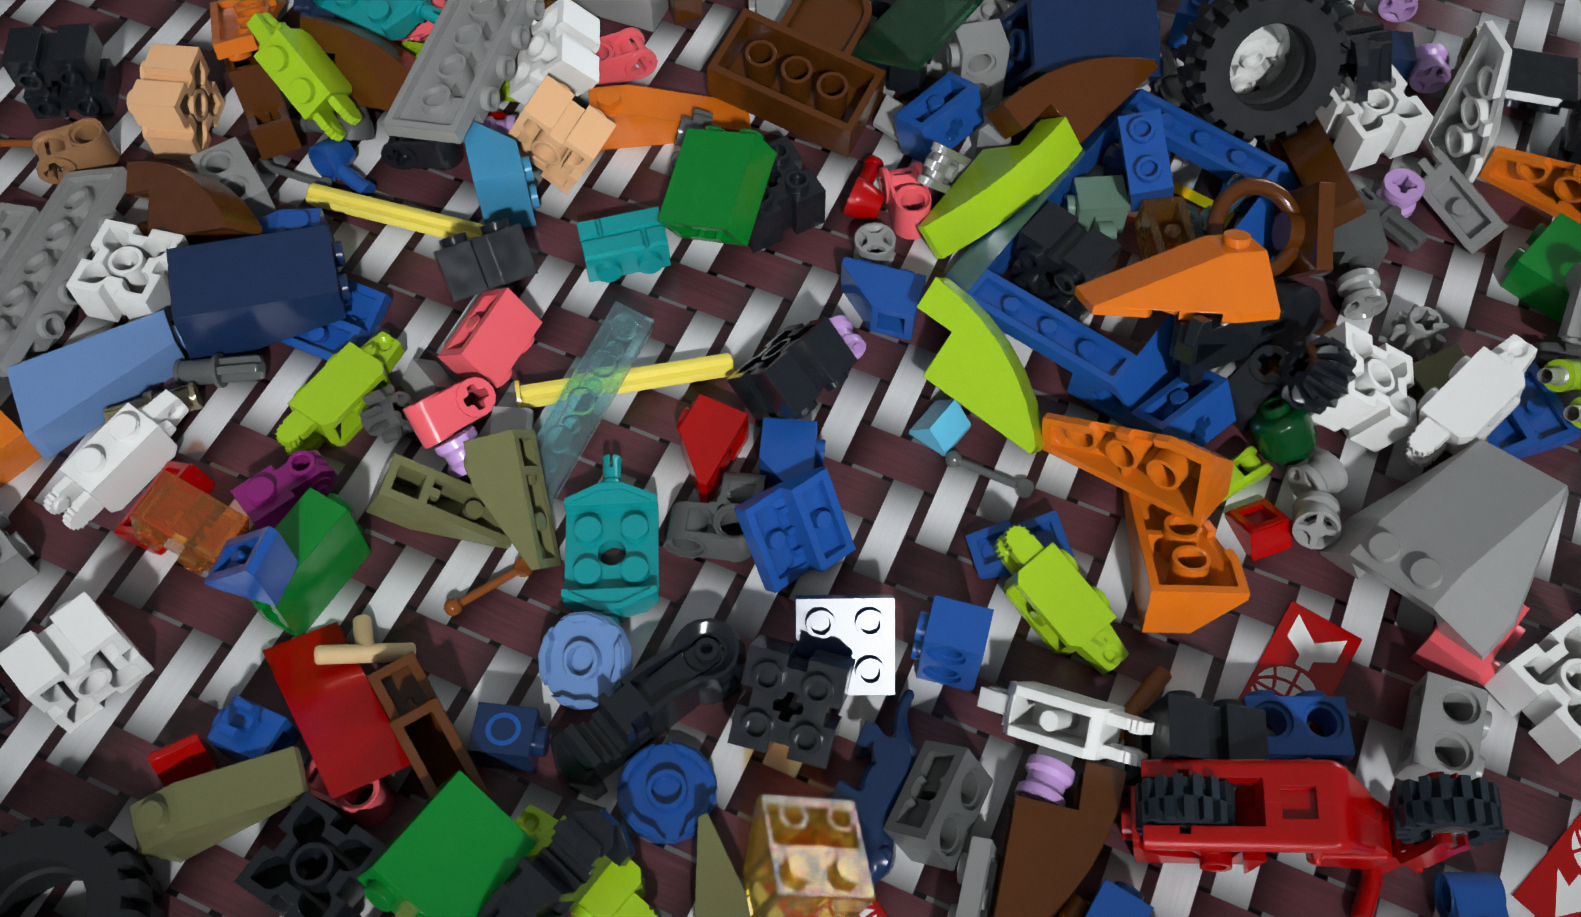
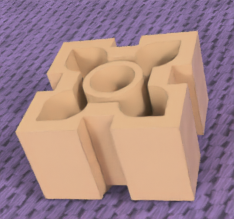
(175, 101)
(560, 134)

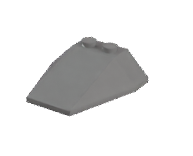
(1459, 541)

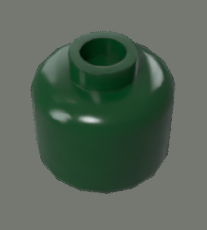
(1283, 432)

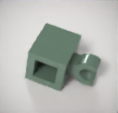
(1099, 203)

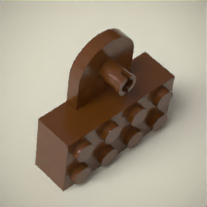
(802, 71)

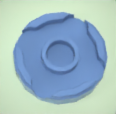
(584, 659)

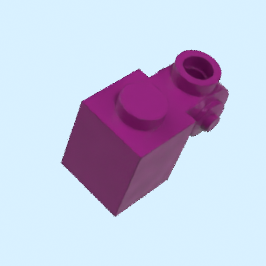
(274, 492)

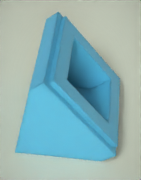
(941, 426)

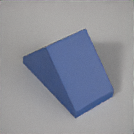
(254, 566)

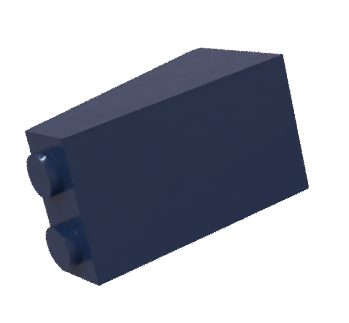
(1064, 32)
(256, 290)

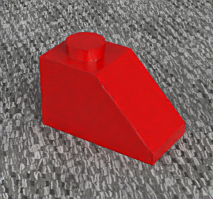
(711, 442)

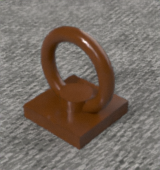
(1300, 228)

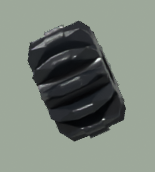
(1316, 373)

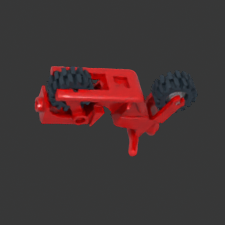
(1308, 807)

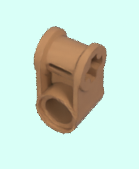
(75, 148)

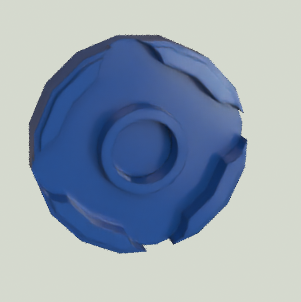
(666, 792)

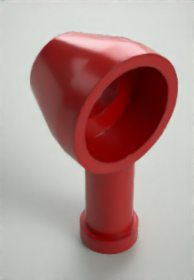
(866, 198)

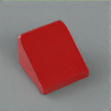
(1260, 529)
(183, 759)

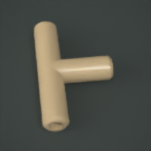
(363, 649)

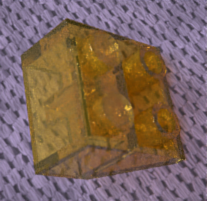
(806, 859)

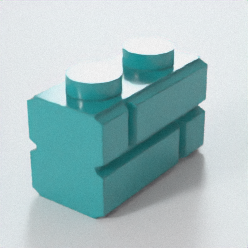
(624, 245)

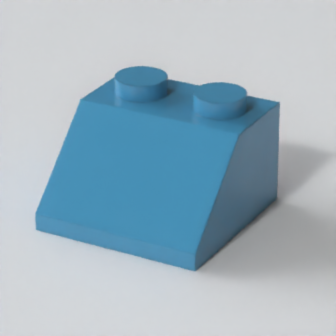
(501, 177)

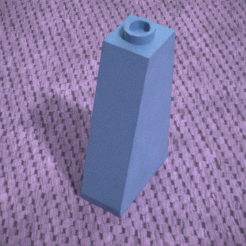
(66, 389)

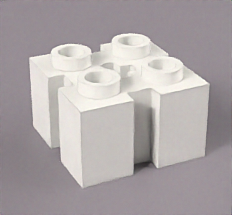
(559, 47)
(1260, 58)
(1382, 125)
(126, 273)
(1377, 400)
(74, 662)
(1547, 689)

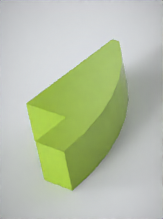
(999, 186)
(981, 366)

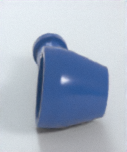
(334, 161)

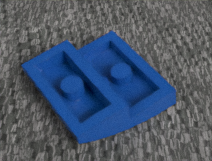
(362, 318)
(1535, 423)
(795, 528)

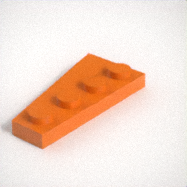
(228, 26)

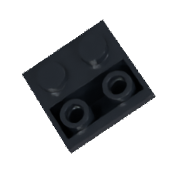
(1542, 81)

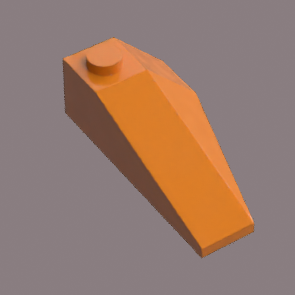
(653, 114)
(1537, 180)
(1207, 275)
(1144, 463)
(1179, 570)

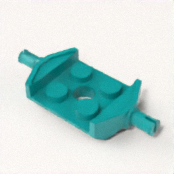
(384, 17)
(604, 519)

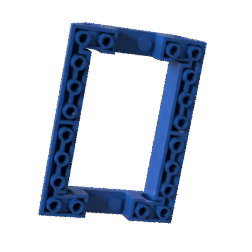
(1101, 370)

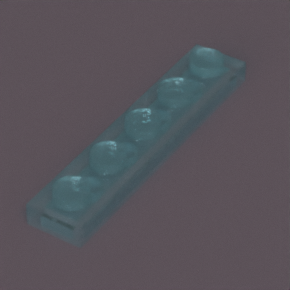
(590, 393)

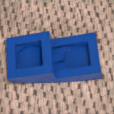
(1045, 528)

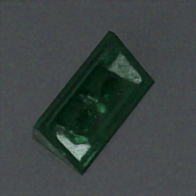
(913, 31)

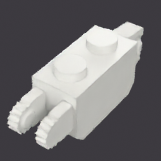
(1472, 402)
(117, 461)
(1065, 721)

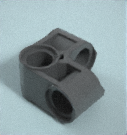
(701, 528)

